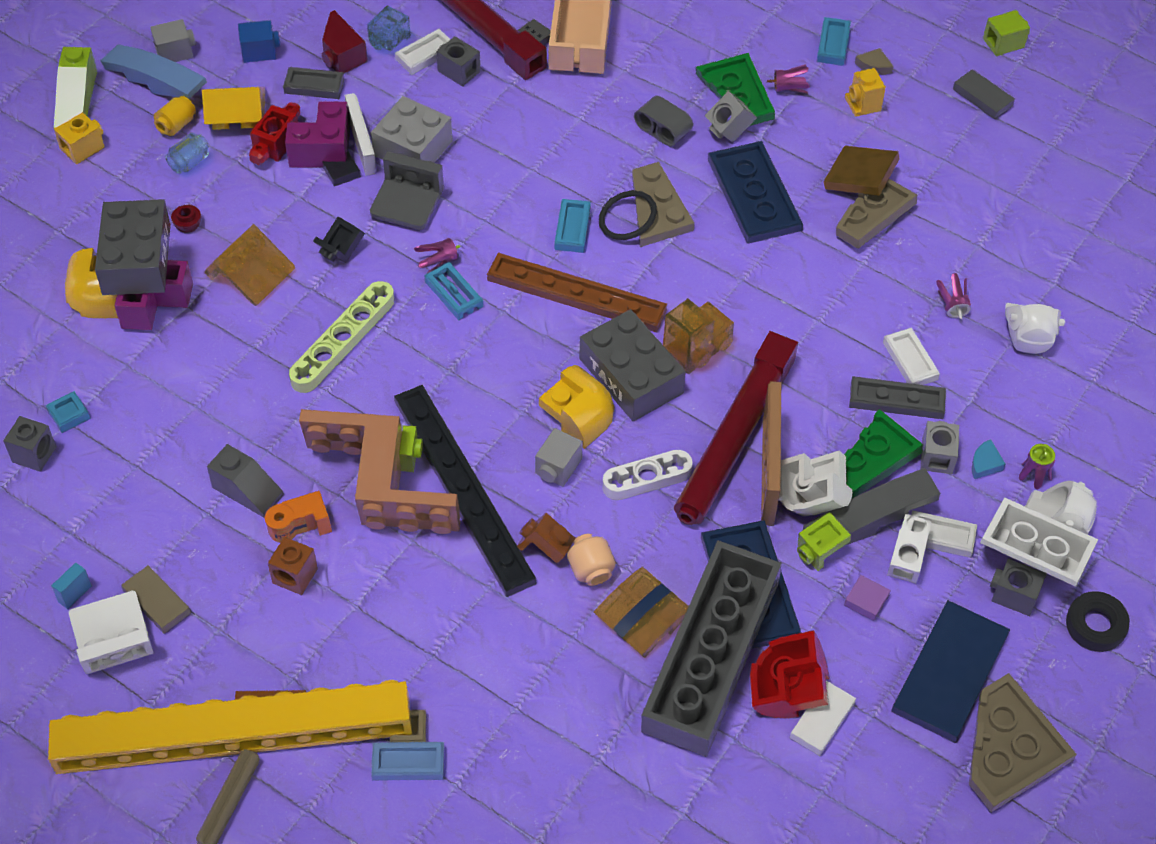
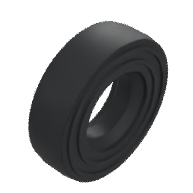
(1093, 639)

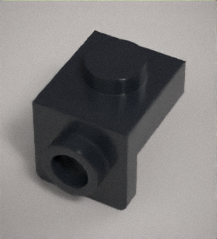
(339, 241)

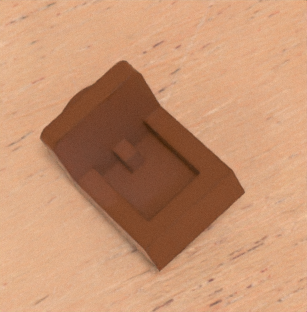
(547, 536)

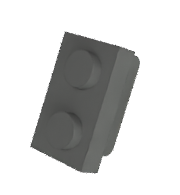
(408, 191)

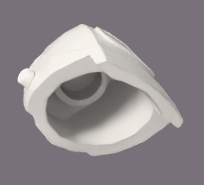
(1033, 326)
(1066, 503)

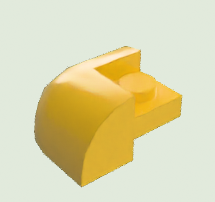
(83, 288)
(579, 404)

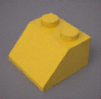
(233, 105)

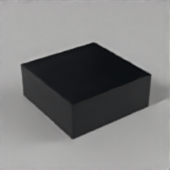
(341, 171)

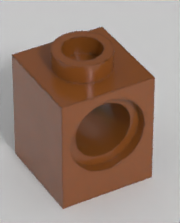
(292, 565)

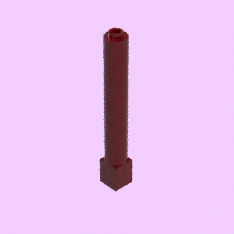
(520, 49)
(770, 364)

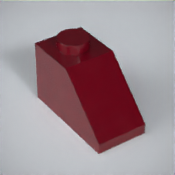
(342, 45)

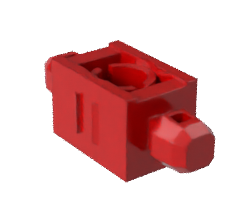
(270, 133)

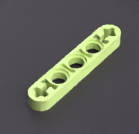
(337, 348)

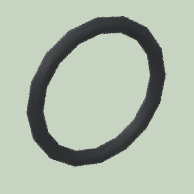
(611, 201)

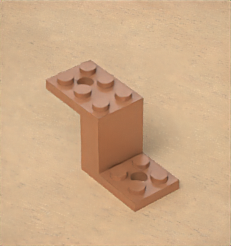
(379, 473)

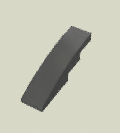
(885, 504)

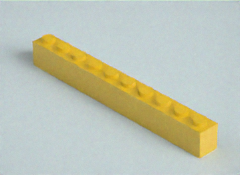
(229, 727)

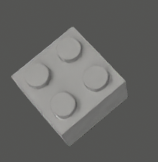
(412, 131)

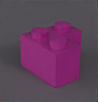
(322, 140)
(139, 310)

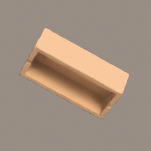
(579, 35)

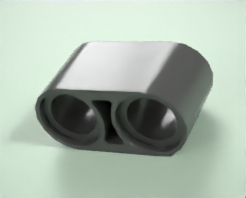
(663, 120)

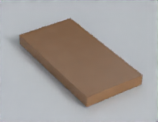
(771, 453)

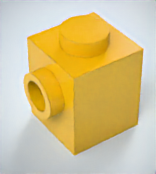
(79, 137)

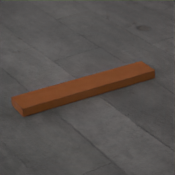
(574, 290)

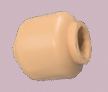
(591, 559)

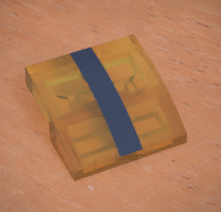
(642, 611)

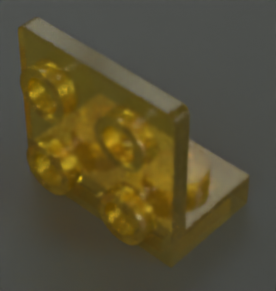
(252, 265)

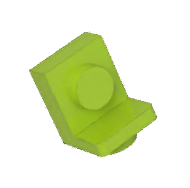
(821, 540)

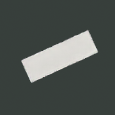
(361, 135)

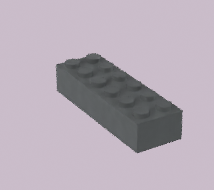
(711, 648)

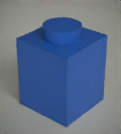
(258, 41)

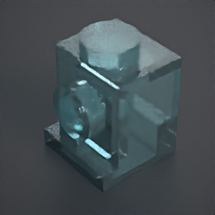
(384, 33)

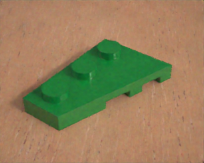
(741, 79)
(879, 453)

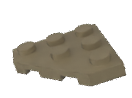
(1012, 744)

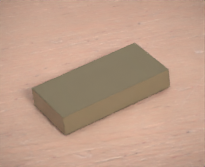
(157, 599)

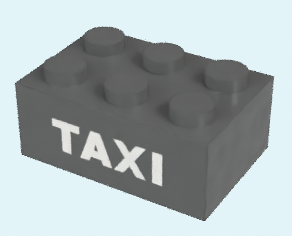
(133, 247)
(632, 365)

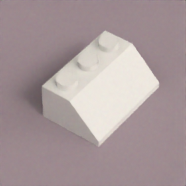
(1039, 541)

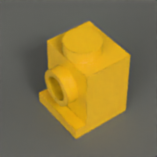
(866, 92)

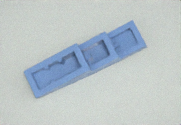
(158, 72)

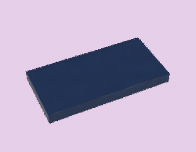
(755, 192)
(754, 537)
(950, 671)

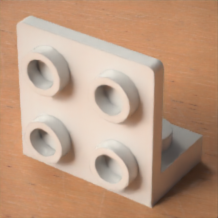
(110, 632)

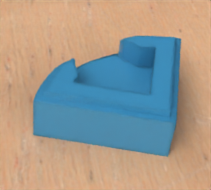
(987, 460)

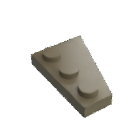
(874, 213)
(671, 216)

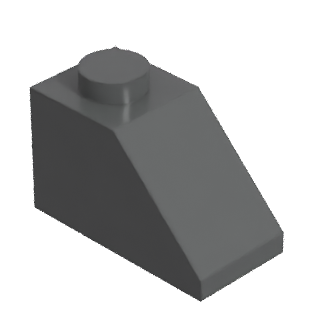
(243, 480)

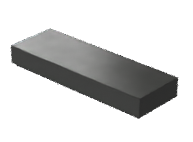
(897, 397)

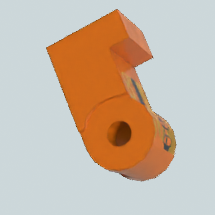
(297, 517)

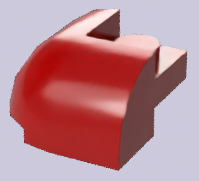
(789, 676)

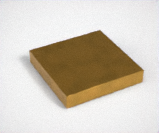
(861, 170)

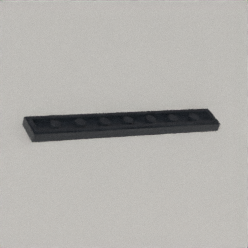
(474, 504)

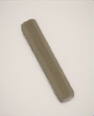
(228, 798)

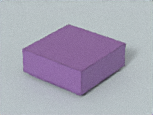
(867, 597)

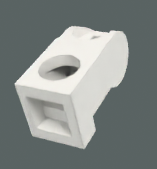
(910, 548)

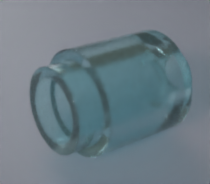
(187, 153)

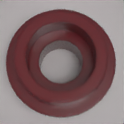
(186, 218)

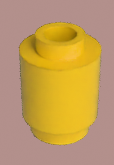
(174, 115)

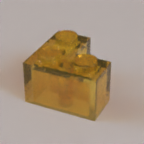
(696, 333)

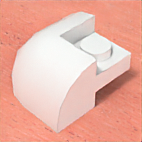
(814, 484)

